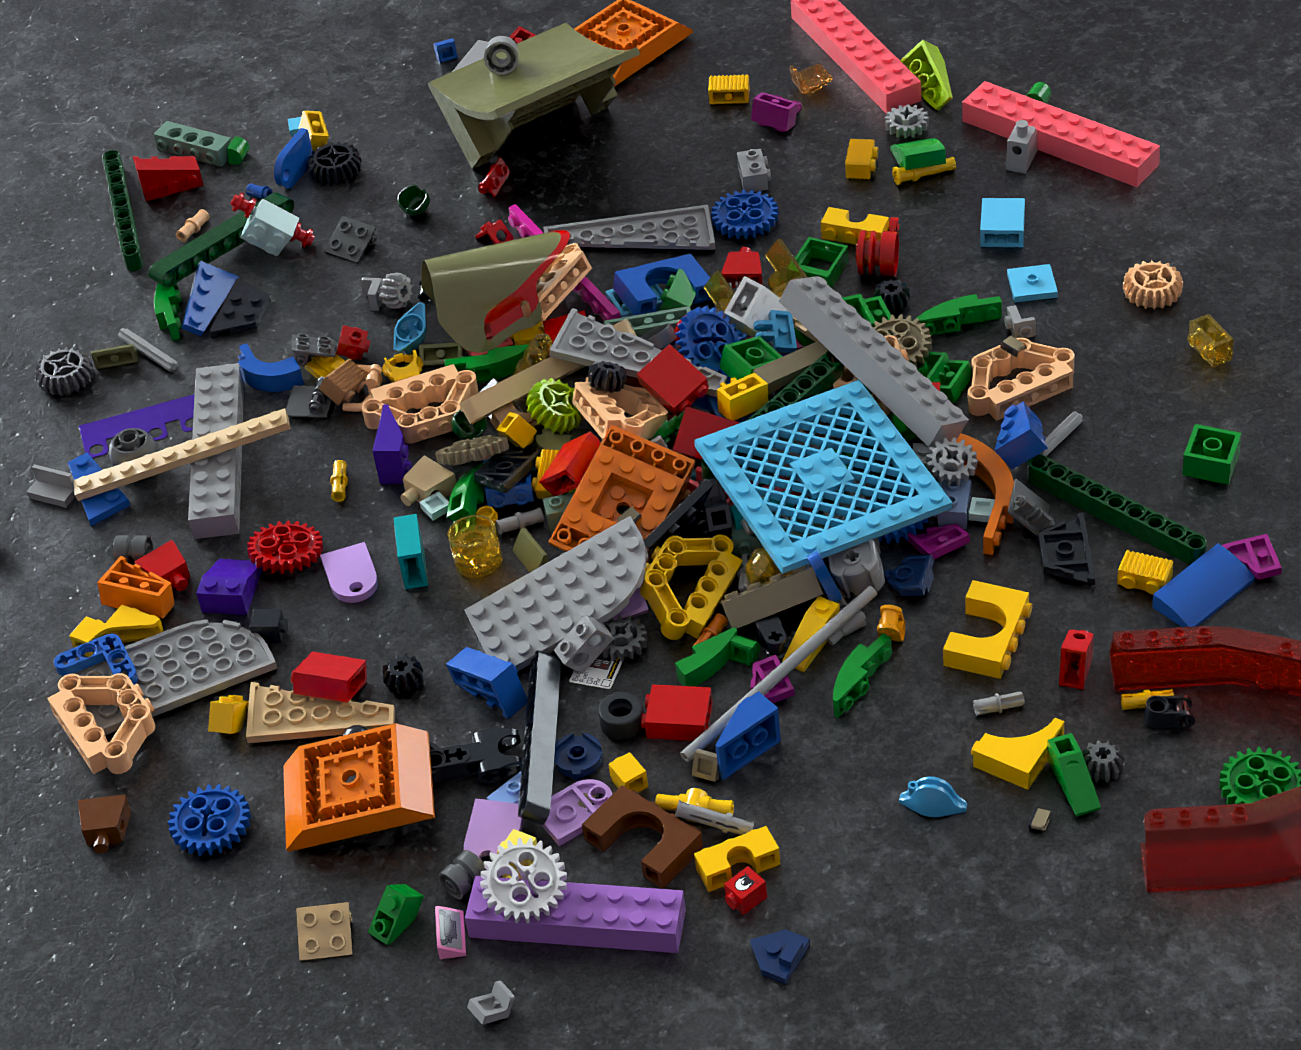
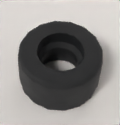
(620, 704)

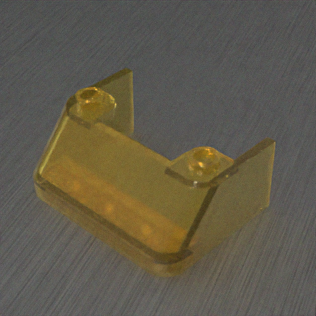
(781, 260)

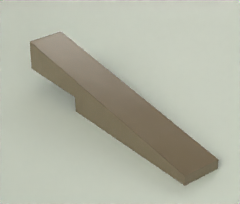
(789, 367)

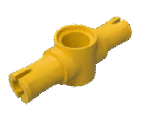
(695, 797)

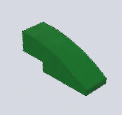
(706, 659)

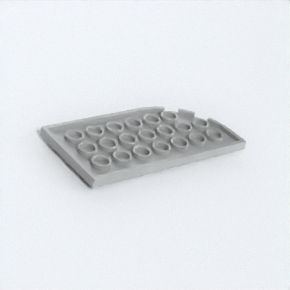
(552, 599)
(187, 666)

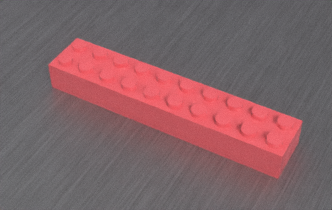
(858, 52)
(1063, 133)

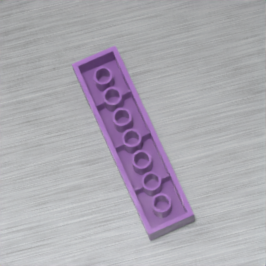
(588, 917)

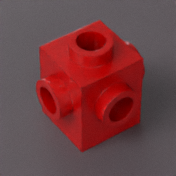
(353, 342)

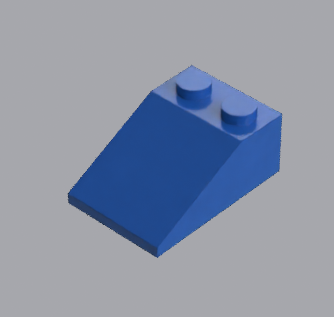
(748, 734)

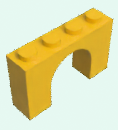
(990, 654)

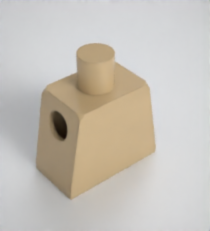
(425, 480)

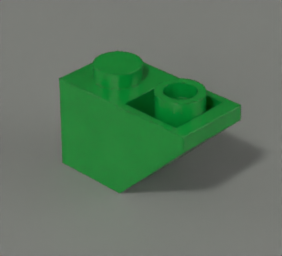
(679, 293)
(395, 912)

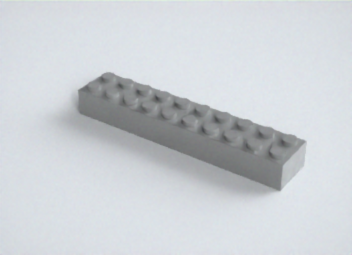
(873, 360)
(216, 479)

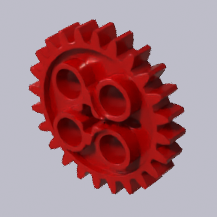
(285, 547)

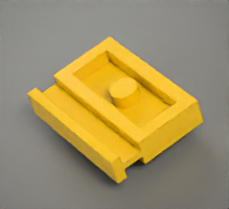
(323, 365)

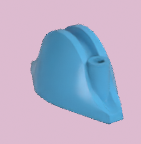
(411, 329)
(932, 798)

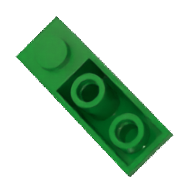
(1072, 774)

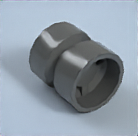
(131, 547)
(460, 876)

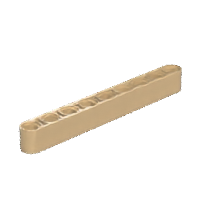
(519, 385)

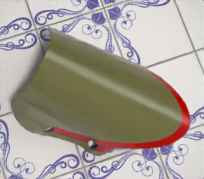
(489, 287)

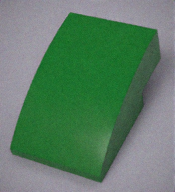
(919, 153)
(869, 309)
(951, 374)

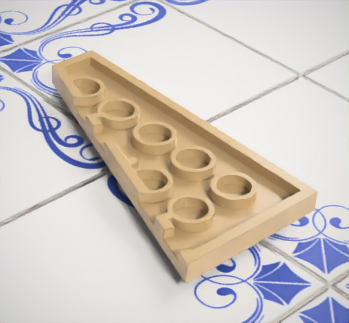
(288, 716)

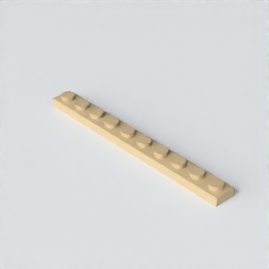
(181, 454)

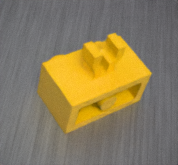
(742, 396)

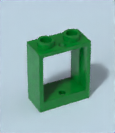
(818, 249)

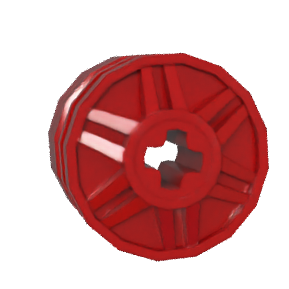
(878, 253)

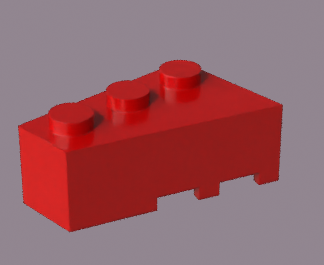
(167, 176)

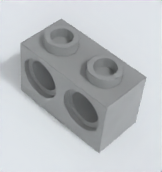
(583, 644)

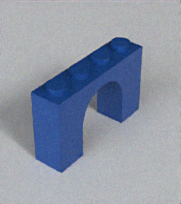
(634, 283)

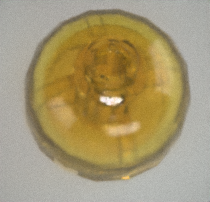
(760, 567)

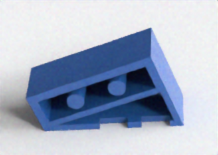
(1020, 436)
(490, 678)

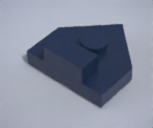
(912, 576)
(779, 953)

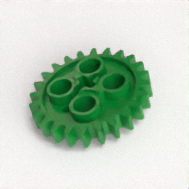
(1257, 776)

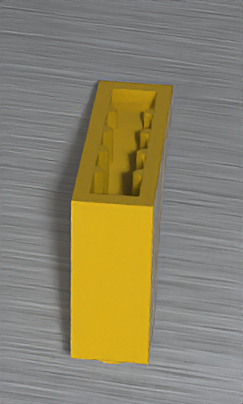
(1018, 758)

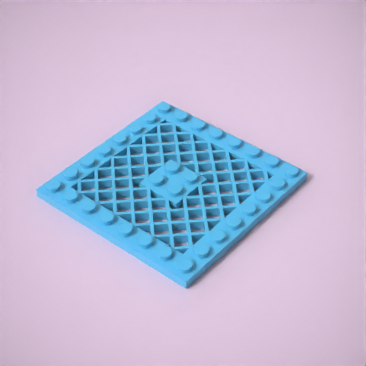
(822, 475)

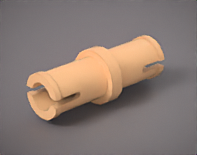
(192, 225)

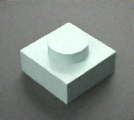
(435, 505)
(981, 509)

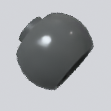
(130, 445)

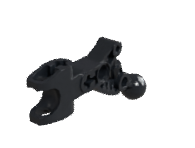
(480, 758)

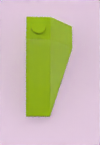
(929, 67)

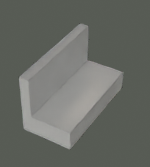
(52, 486)

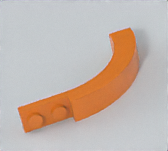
(1000, 482)

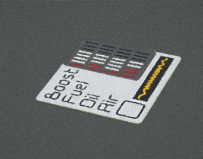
(599, 673)

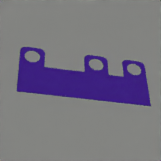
(144, 419)

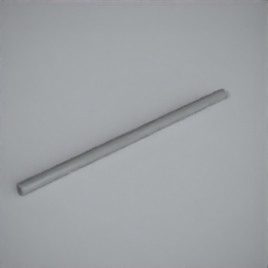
(783, 669)

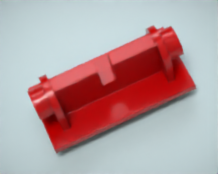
(495, 178)

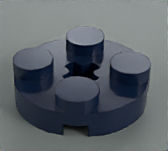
(580, 766)

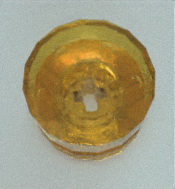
(475, 546)

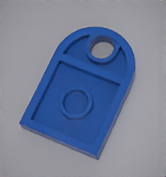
(293, 160)

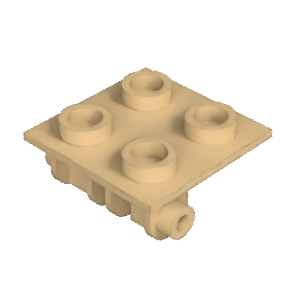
(324, 931)

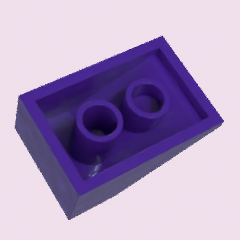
(390, 450)
(228, 587)

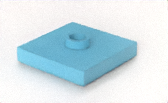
(1032, 283)

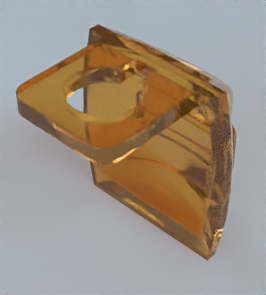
(810, 78)

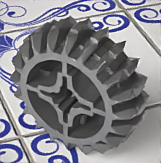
(64, 371)

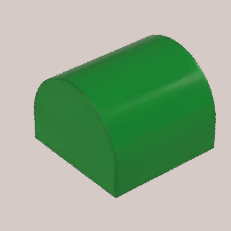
(1040, 92)
(237, 150)
(744, 650)

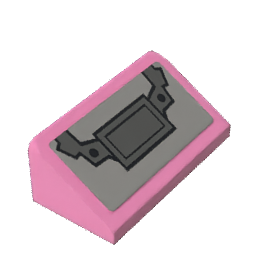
(450, 932)

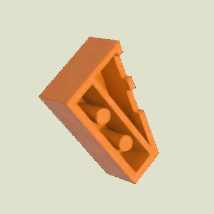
(134, 588)

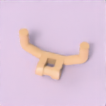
(372, 381)

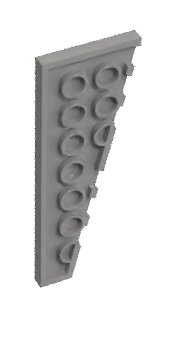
(655, 230)
(588, 341)

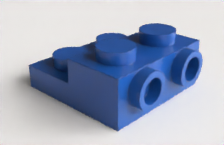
(520, 494)

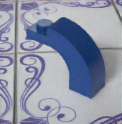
(269, 376)

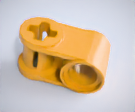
(891, 622)

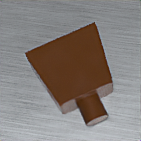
(104, 820)

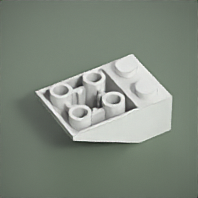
(751, 304)

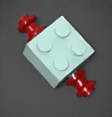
(270, 225)

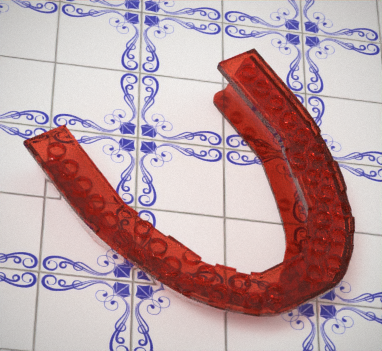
(1217, 842)

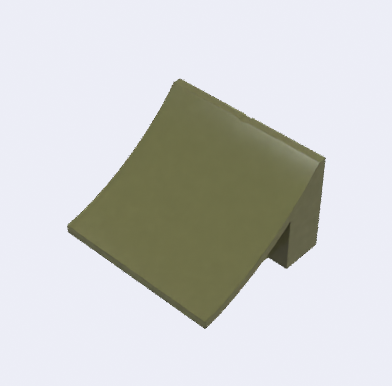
(549, 75)

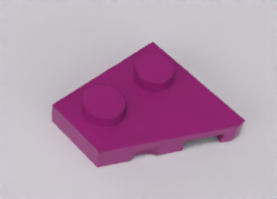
(1256, 555)

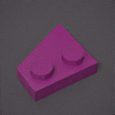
(939, 540)
(762, 669)

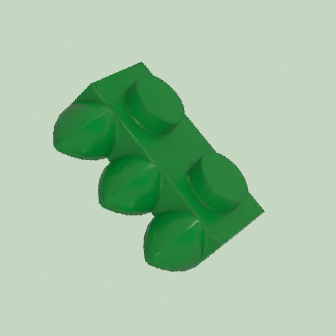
(669, 429)

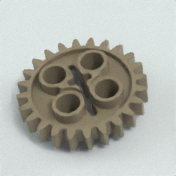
(910, 335)
(470, 450)

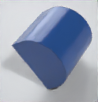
(445, 50)

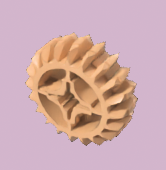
(1152, 284)

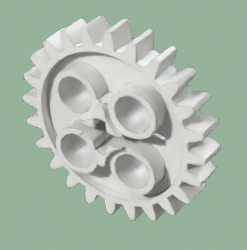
(503, 892)

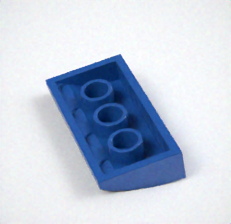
(1203, 587)

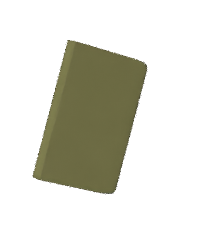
(436, 353)
(115, 356)
(529, 551)

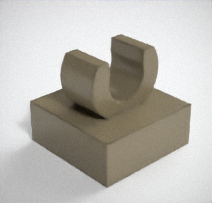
(705, 765)

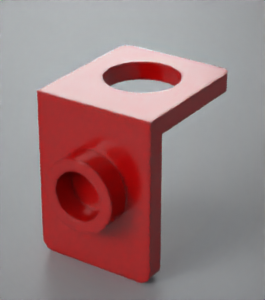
(492, 228)

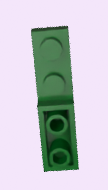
(166, 308)
(964, 310)
(496, 364)
(465, 496)
(854, 674)

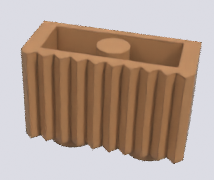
(344, 382)

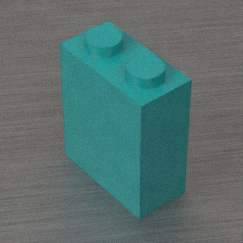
(410, 551)

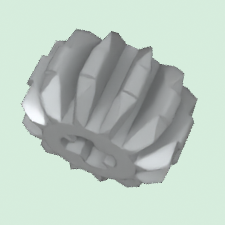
(396, 290)

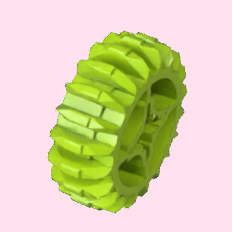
(553, 406)

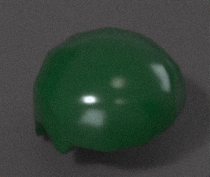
(413, 200)
(464, 429)

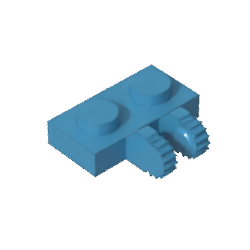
(781, 331)

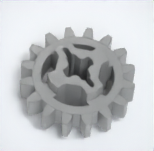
(906, 121)
(951, 461)

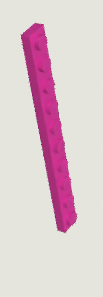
(585, 288)

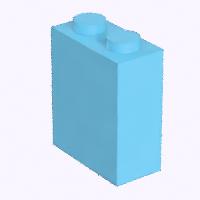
(1002, 222)

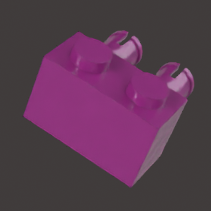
(775, 111)

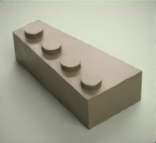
(771, 596)

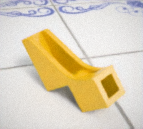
(126, 622)

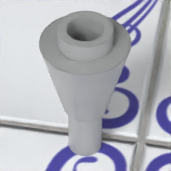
(853, 624)

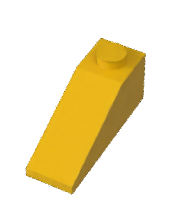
(814, 619)

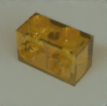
(1210, 340)

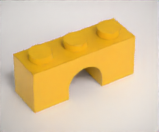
(837, 227)
(754, 848)

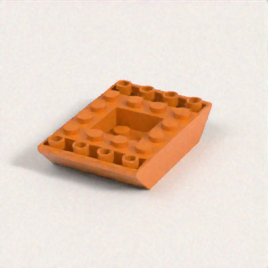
(632, 25)
(625, 473)
(388, 791)

